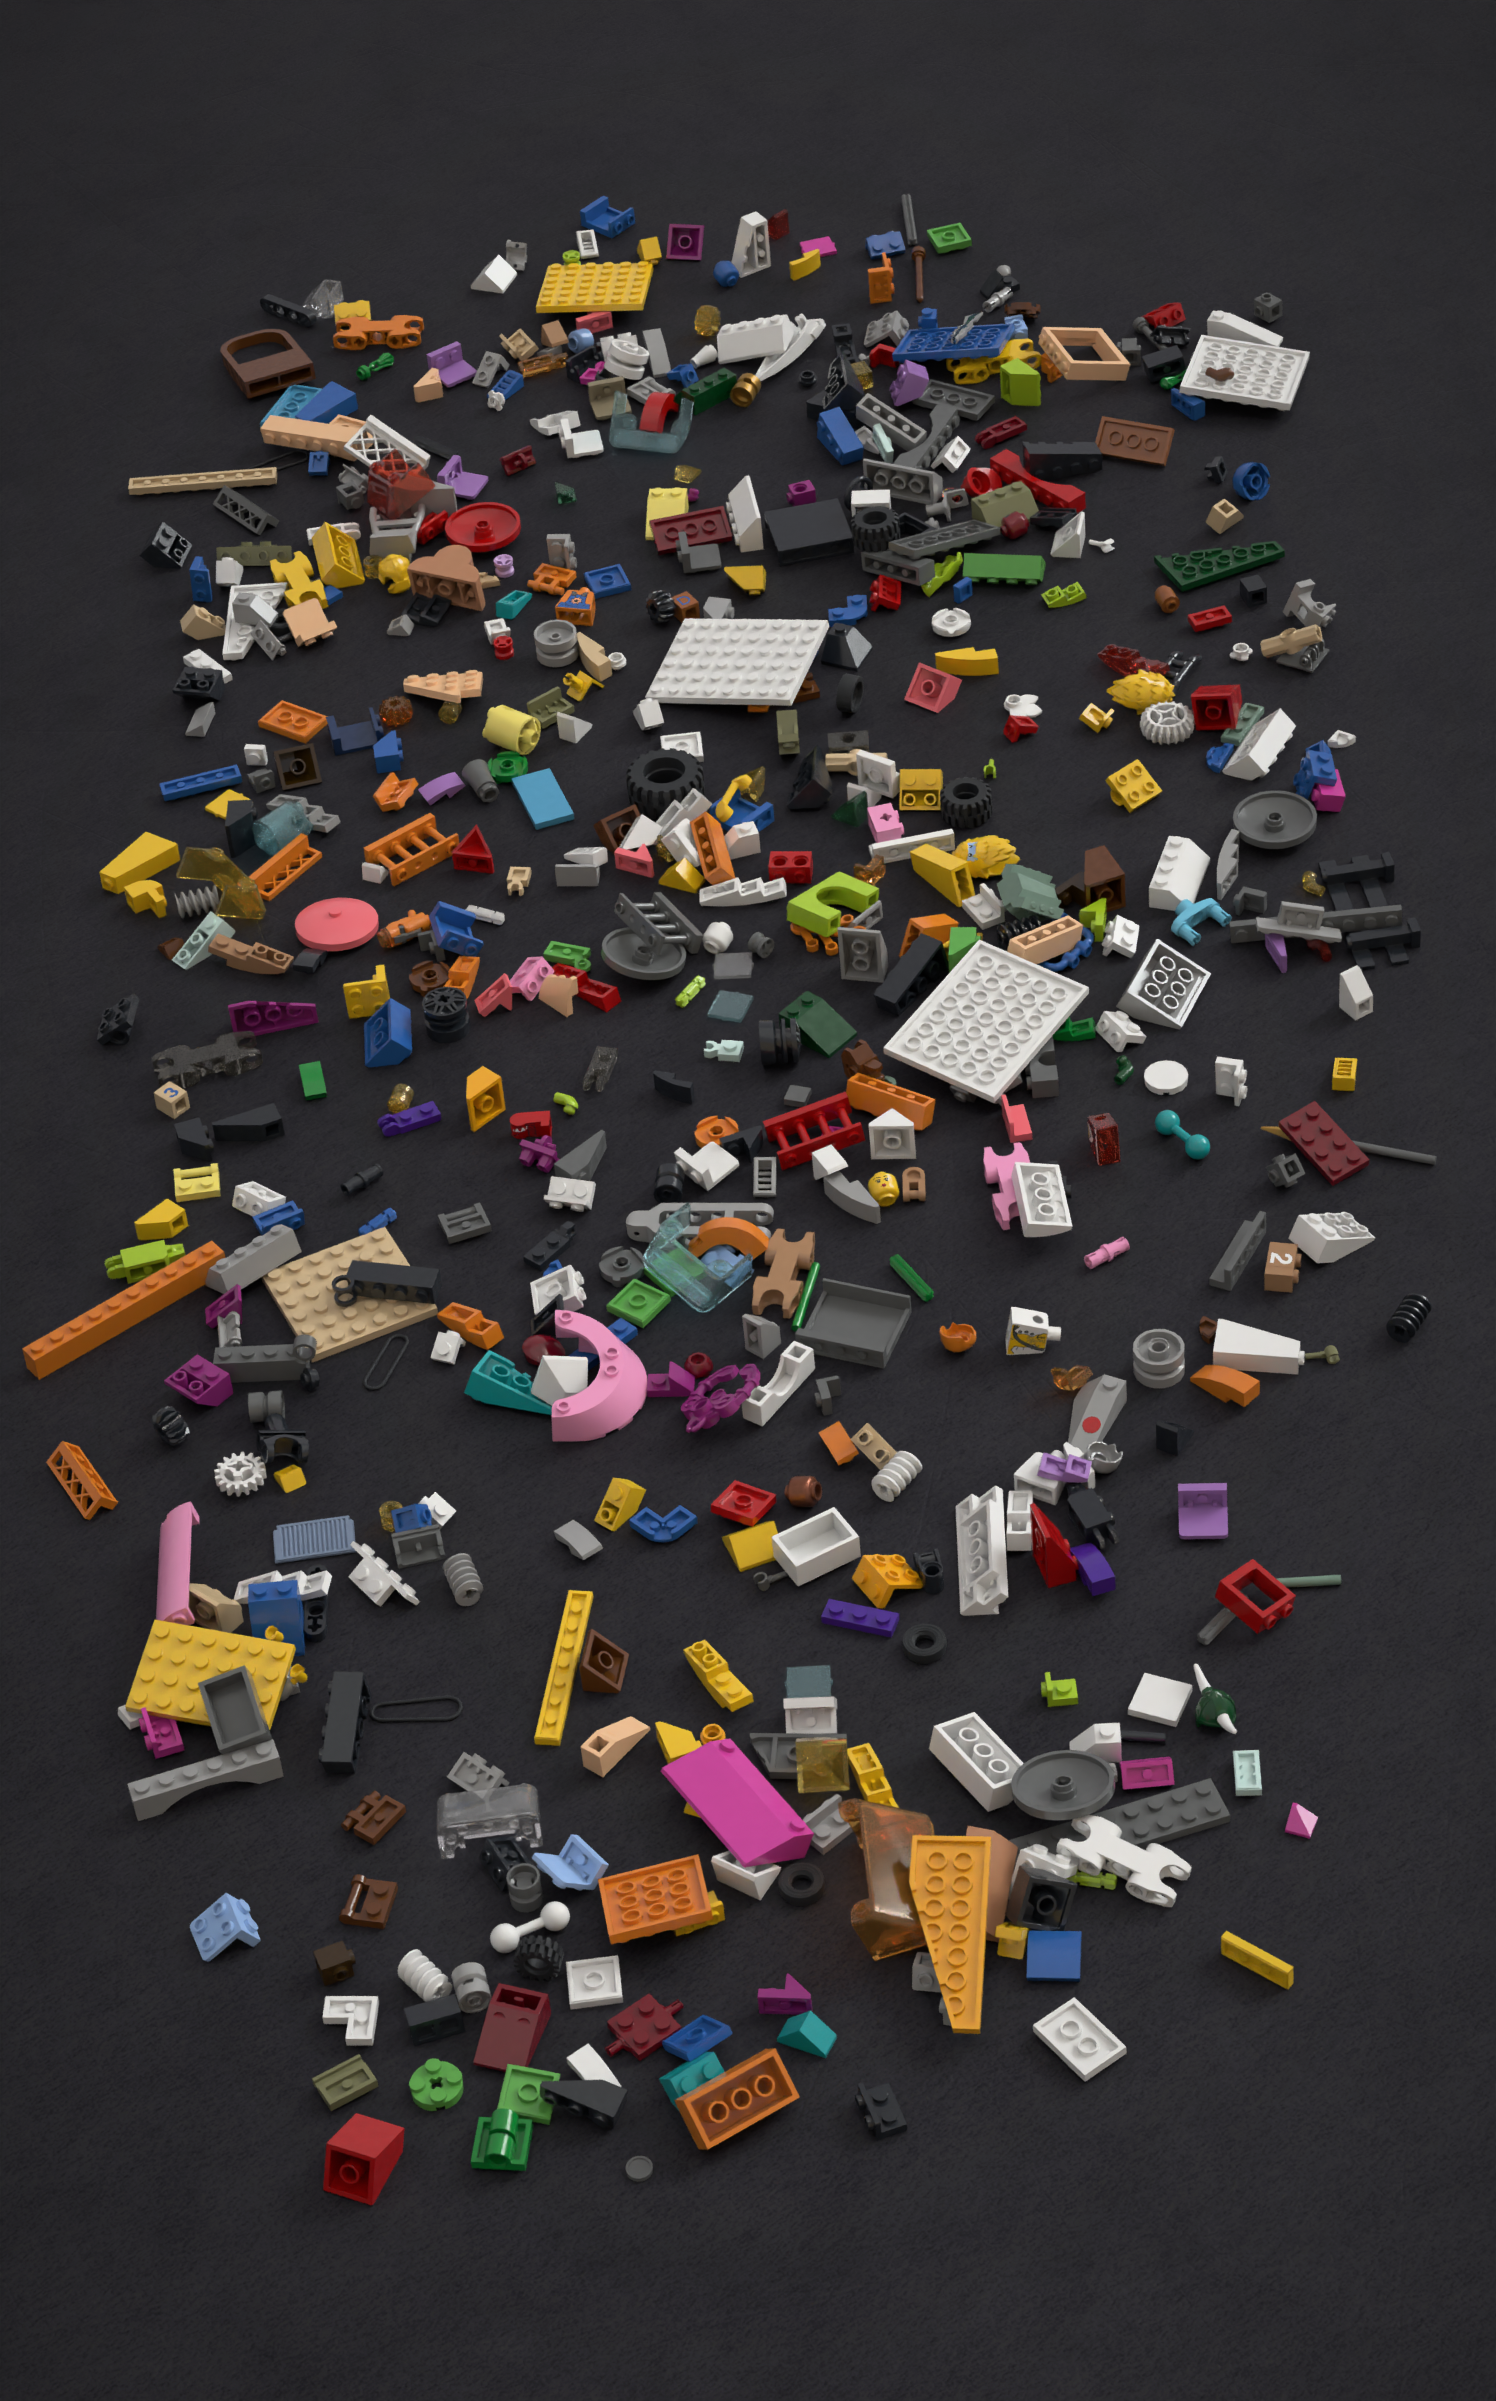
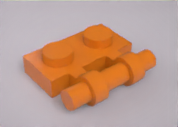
(556, 576)

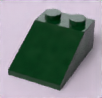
(819, 1024)

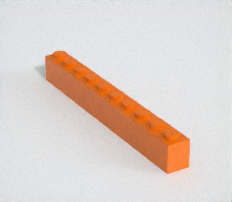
(121, 1311)

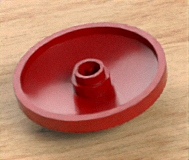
(483, 526)

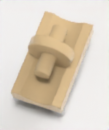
(873, 1446)

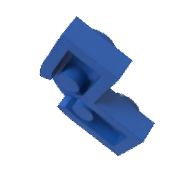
(856, 609)
(663, 1529)

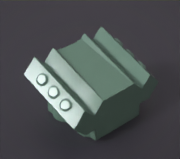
(1029, 893)

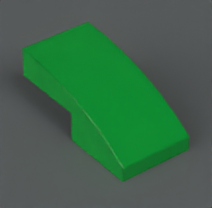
(1076, 1031)
(312, 1080)

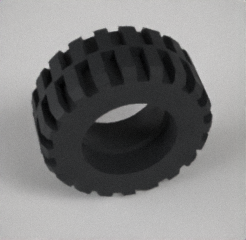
(662, 778)

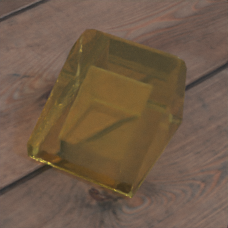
(686, 473)

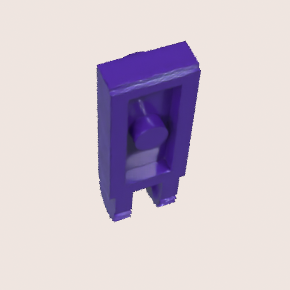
(409, 1119)

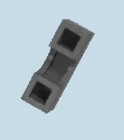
(1043, 1072)

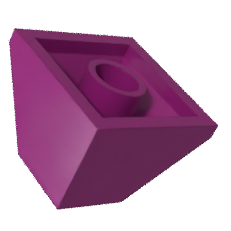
(685, 242)

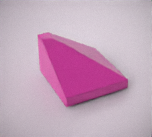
(1300, 1821)

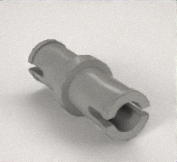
(997, 299)

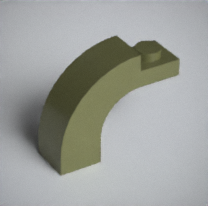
(788, 732)

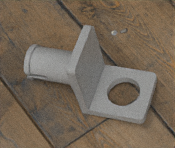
(947, 504)

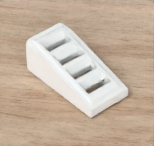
(585, 241)
(589, 855)

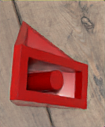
(473, 853)

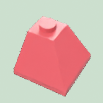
(932, 688)

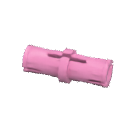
(1106, 1252)

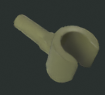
(1329, 1353)

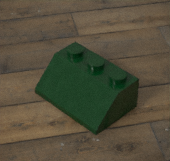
(708, 391)

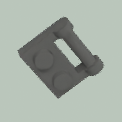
(464, 1223)

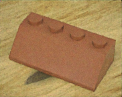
(1001, 1872)

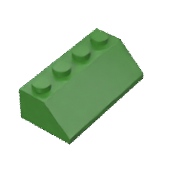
(1004, 568)

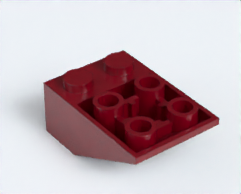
(512, 2027)

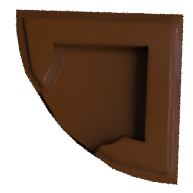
(1207, 1329)

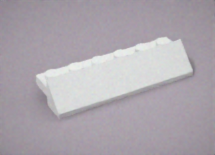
(981, 1553)

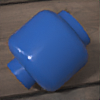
(726, 273)

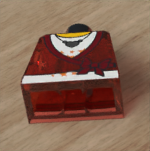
(1104, 1130)

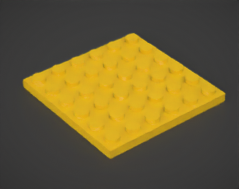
(595, 287)

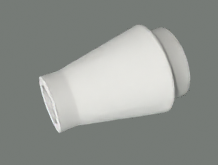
(704, 356)

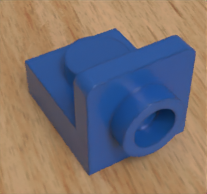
(685, 373)
(319, 463)
(411, 1517)

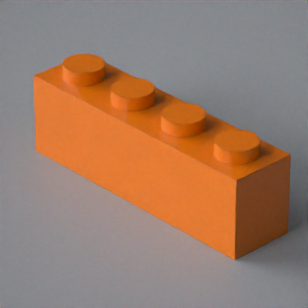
(712, 849)
(879, 1097)

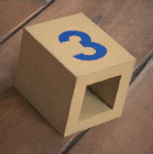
(171, 1100)

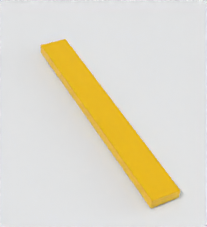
(563, 1668)

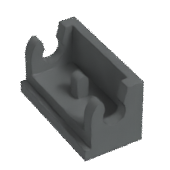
(418, 1546)

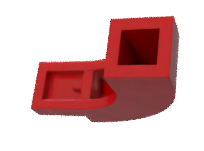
(655, 411)

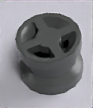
(761, 945)

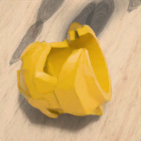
(395, 568)

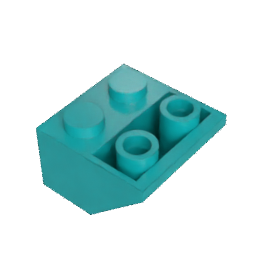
(691, 2075)

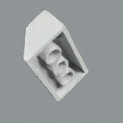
(754, 338)
(745, 517)
(1260, 747)
(1177, 874)
(976, 1759)

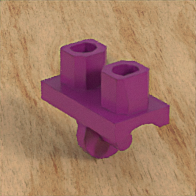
(541, 1150)

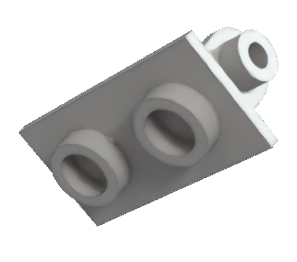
(352, 474)
(267, 640)
(228, 1330)

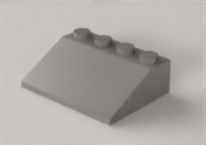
(1163, 987)

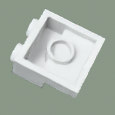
(877, 774)
(563, 1282)

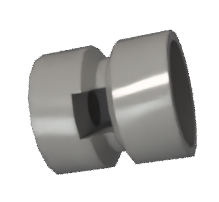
(471, 1987)

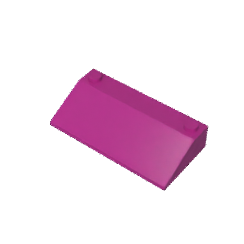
(739, 1804)

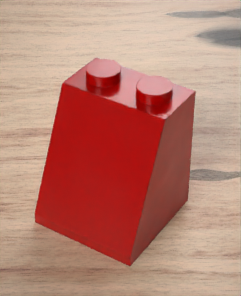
(1216, 706)
(362, 2158)

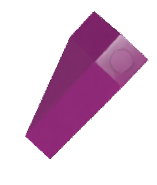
(270, 1017)

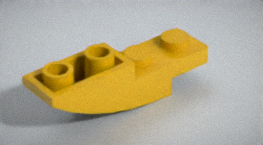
(716, 1677)

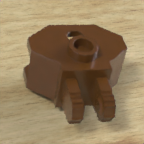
(861, 1061)

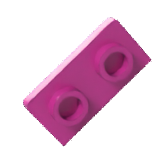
(162, 1734)

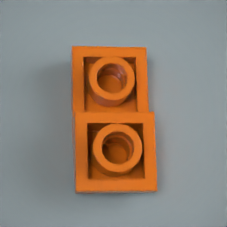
(838, 1443)

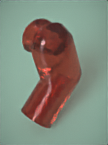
(1322, 946)

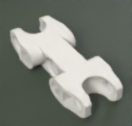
(1138, 1866)

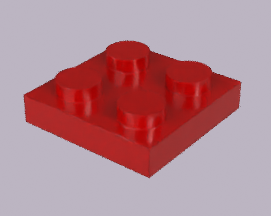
(743, 1503)

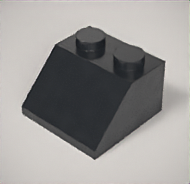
(239, 824)
(1040, 1900)

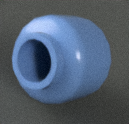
(580, 340)

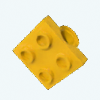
(1132, 786)

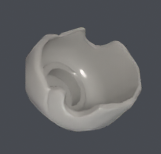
(1103, 1457)

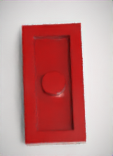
(1209, 618)

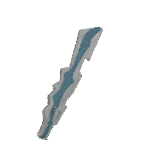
(962, 330)

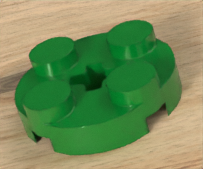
(502, 773)

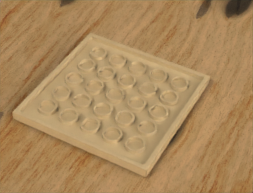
(308, 1302)

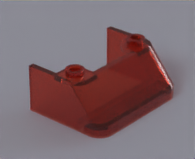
(395, 485)

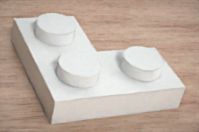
(356, 2012)

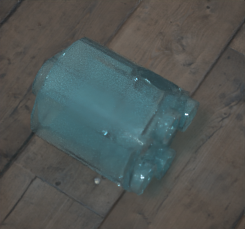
(280, 827)

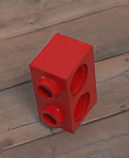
(791, 865)

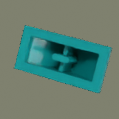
(808, 2034)

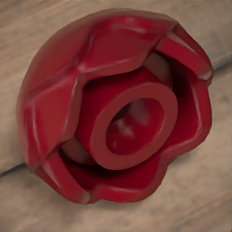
(698, 1365)

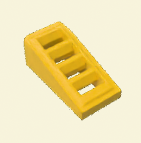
(1344, 1074)

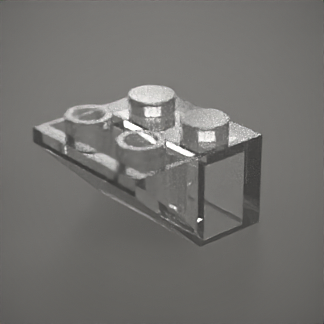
(324, 298)

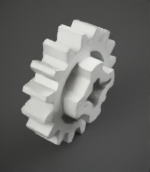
(240, 1474)

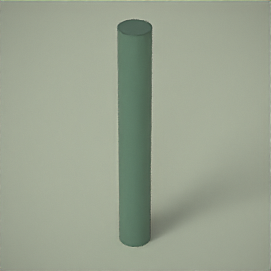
(1310, 1581)

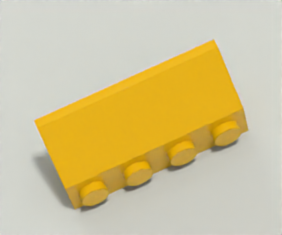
(337, 557)

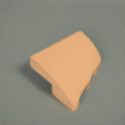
(558, 993)

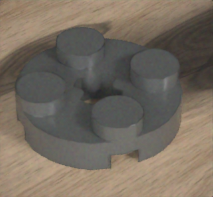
(621, 1275)

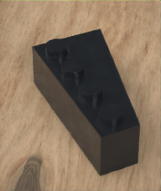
(1061, 460)

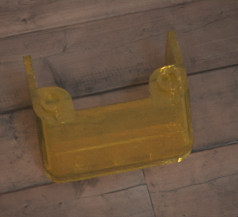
(240, 893)

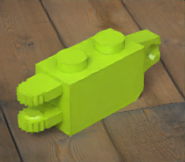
(142, 1260)

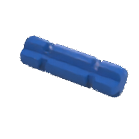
(378, 1222)

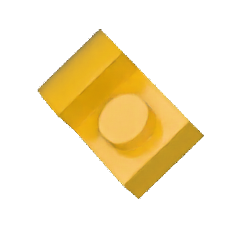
(146, 895)

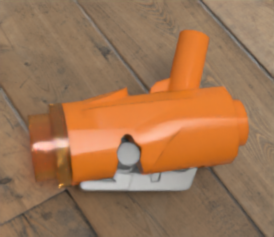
(403, 929)

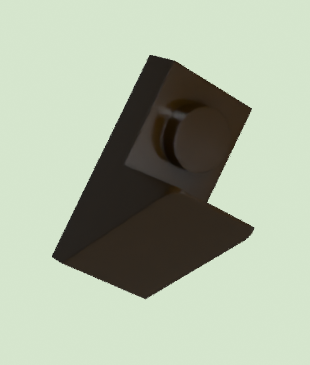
(1072, 891)

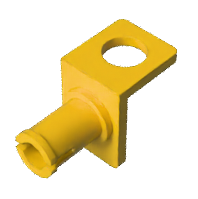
(579, 684)

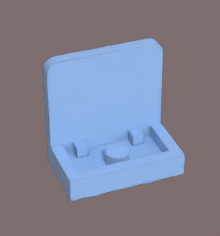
(574, 1867)
(223, 1924)

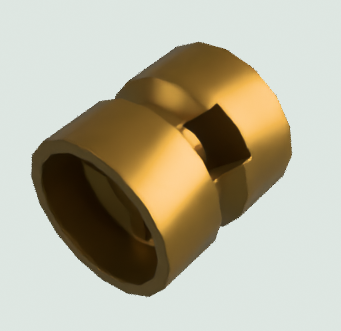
(745, 390)

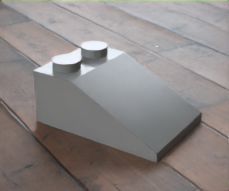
(862, 954)

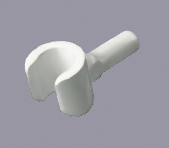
(1105, 546)

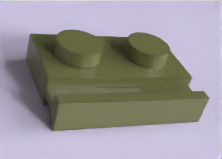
(345, 2082)

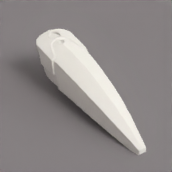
(803, 336)

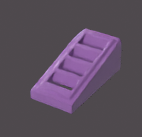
(1276, 947)

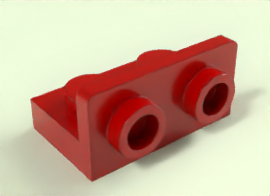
(1168, 315)
(885, 592)

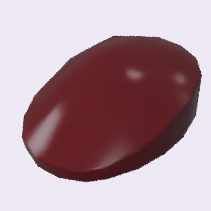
(541, 1345)

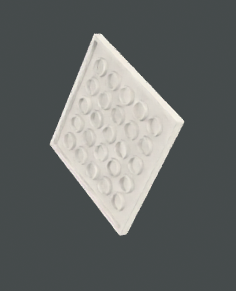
(1261, 372)

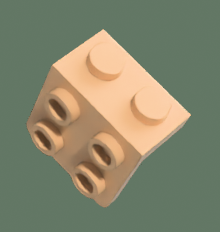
(308, 622)

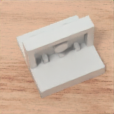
(811, 1715)

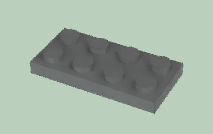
(968, 402)

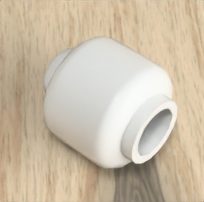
(717, 937)

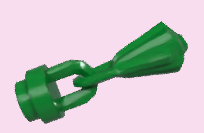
(384, 360)
(1169, 382)

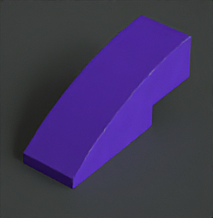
(1093, 1569)

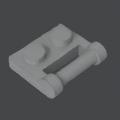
(643, 389)

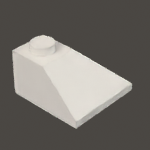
(560, 1377)

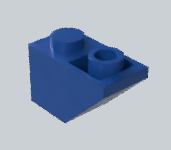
(388, 753)

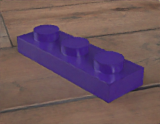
(860, 1618)

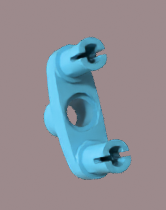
(1192, 914)

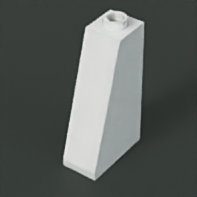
(1255, 1349)

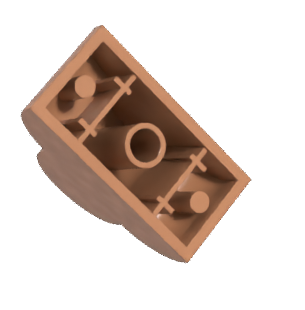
(450, 576)

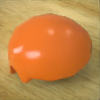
(958, 1337)

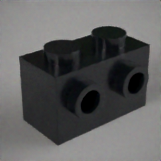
(1163, 363)

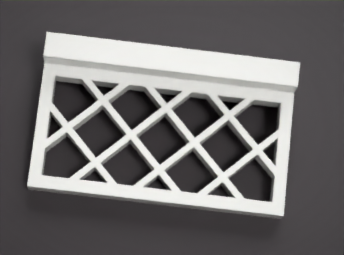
(384, 434)

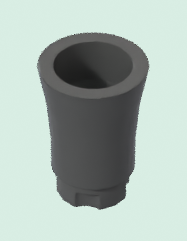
(480, 779)

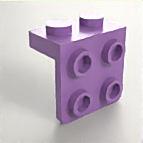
(466, 484)
(1203, 1511)

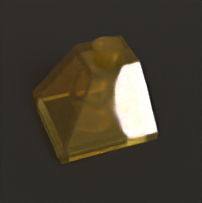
(822, 1764)

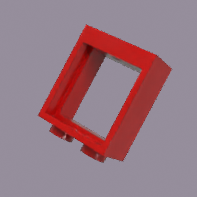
(1230, 1596)

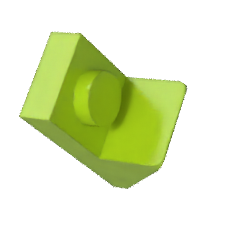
(1095, 918)

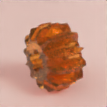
(396, 711)

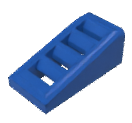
(509, 384)
(1189, 405)

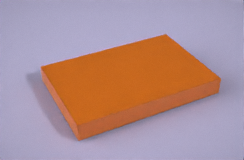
(293, 721)

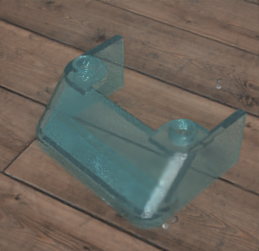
(627, 436)
(684, 1273)

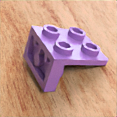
(450, 364)

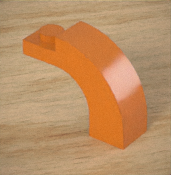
(732, 1232)

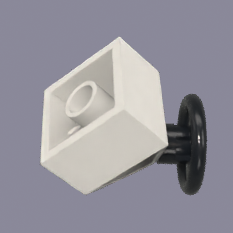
(865, 498)

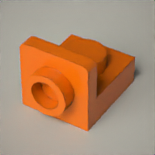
(1049, 368)

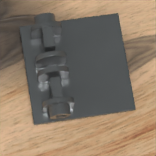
(1305, 659)

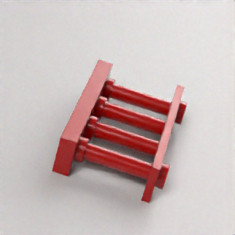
(810, 1116)

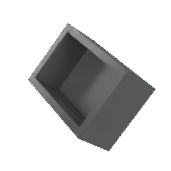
(234, 1710)

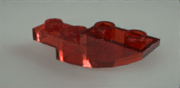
(1128, 661)

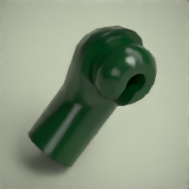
(1125, 1069)

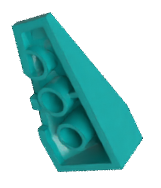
(500, 1384)

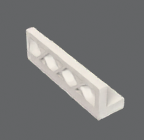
(900, 848)

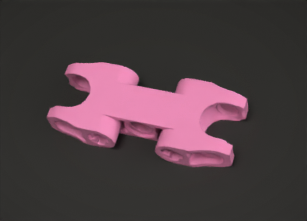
(999, 1170)

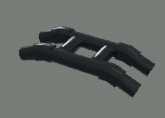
(1173, 660)

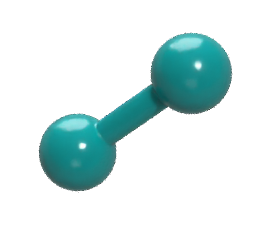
(1196, 1146)

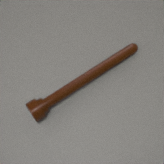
(918, 255)

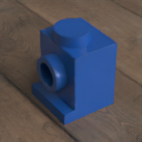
(928, 319)

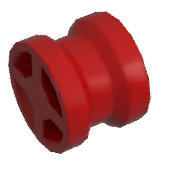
(503, 647)

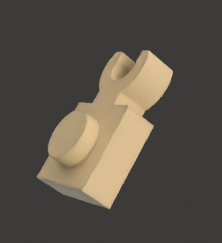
(517, 879)

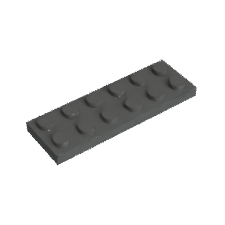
(944, 539)

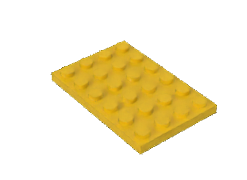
(185, 1655)

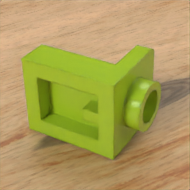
(1059, 1691)

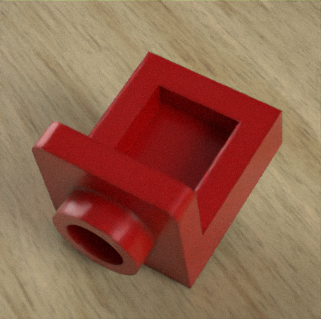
(882, 355)

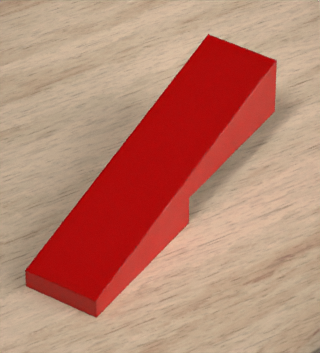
(592, 991)

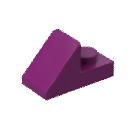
(224, 1305)
(674, 1384)
(791, 2000)

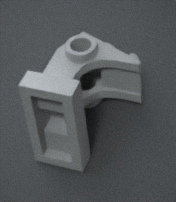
(1301, 600)

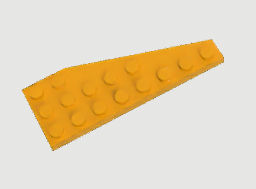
(952, 1903)

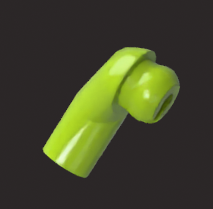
(566, 1100)

